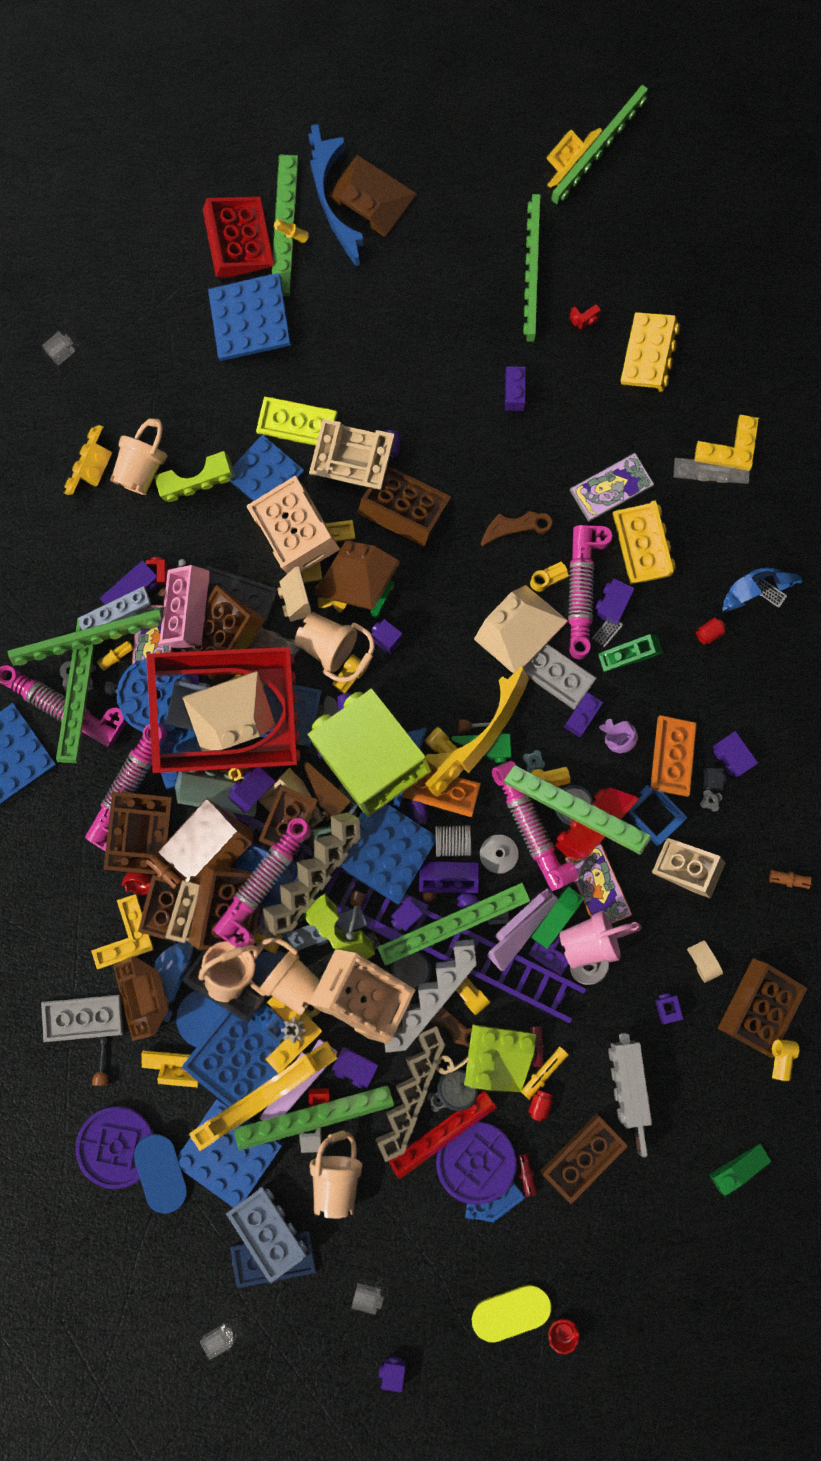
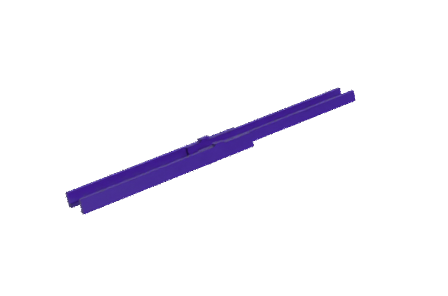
(392, 934)

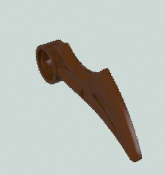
(503, 526)
(453, 1025)

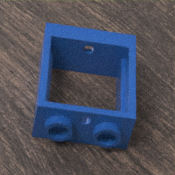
(674, 824)

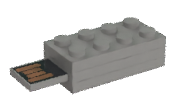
(631, 1087)

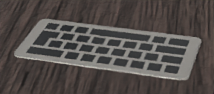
(770, 592)
(606, 633)

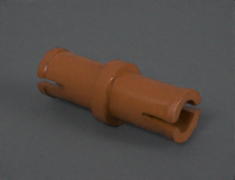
(164, 871)
(790, 879)

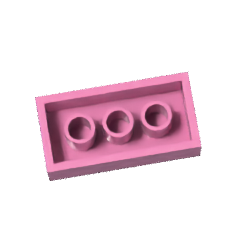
(184, 607)

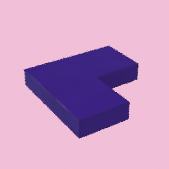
(550, 957)

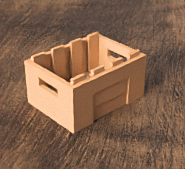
(313, 539)
(381, 993)

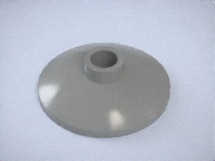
(499, 864)
(587, 977)

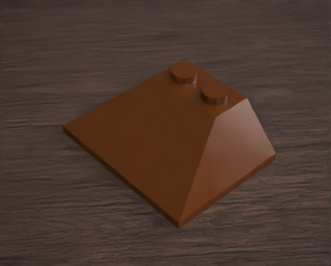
(372, 195)
(358, 575)
(136, 831)
(141, 996)

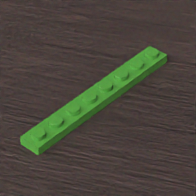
(597, 147)
(285, 211)
(532, 261)
(85, 637)
(75, 703)
(577, 809)
(453, 924)
(313, 1118)

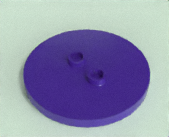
(108, 1146)
(477, 1164)

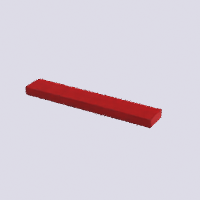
(441, 1135)

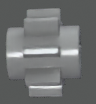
(299, 1030)

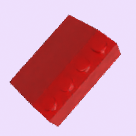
(237, 235)
(580, 839)

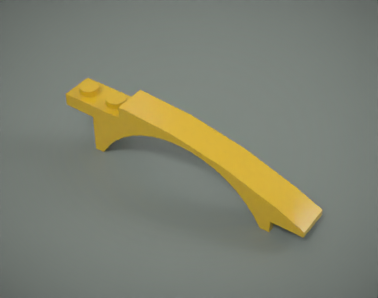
(451, 764)
(263, 1096)

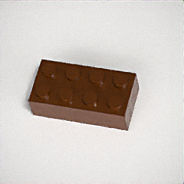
(583, 1158)

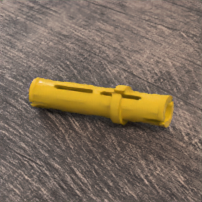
(528, 1091)

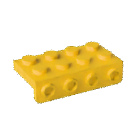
(650, 350)
(644, 543)

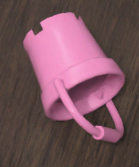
(594, 940)

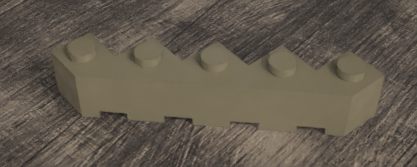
(313, 874)
(412, 1094)

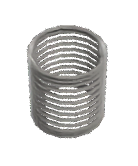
(448, 845)

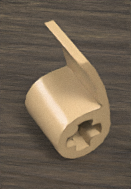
(705, 960)
(451, 1067)

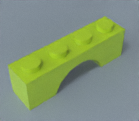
(216, 470)
(324, 915)

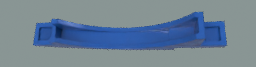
(324, 156)

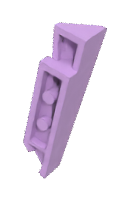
(520, 928)
(284, 1103)

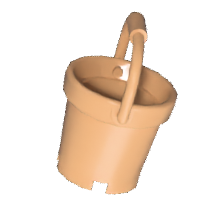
(138, 461)
(332, 644)
(227, 970)
(290, 980)
(335, 1179)

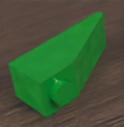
(631, 652)
(499, 751)
(557, 917)
(740, 1170)

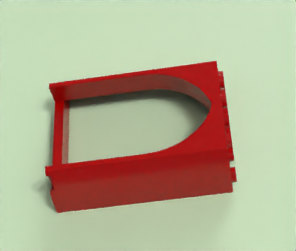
(274, 672)

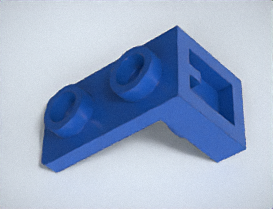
(269, 1022)

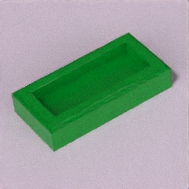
(382, 601)

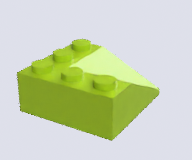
(499, 1058)

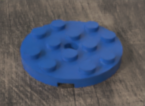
(134, 698)

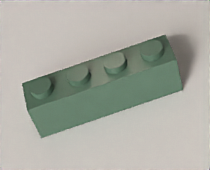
(196, 786)

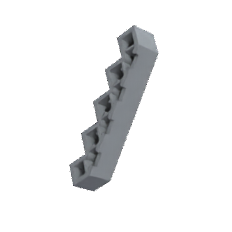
(434, 995)

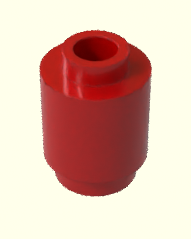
(711, 631)
(540, 1105)

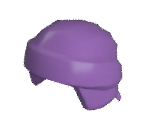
(620, 737)

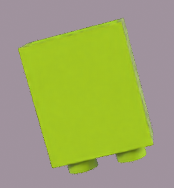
(368, 751)

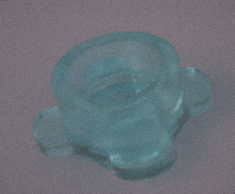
(536, 755)

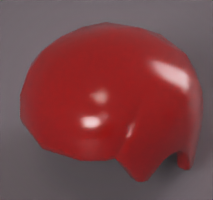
(137, 882)
(563, 1336)

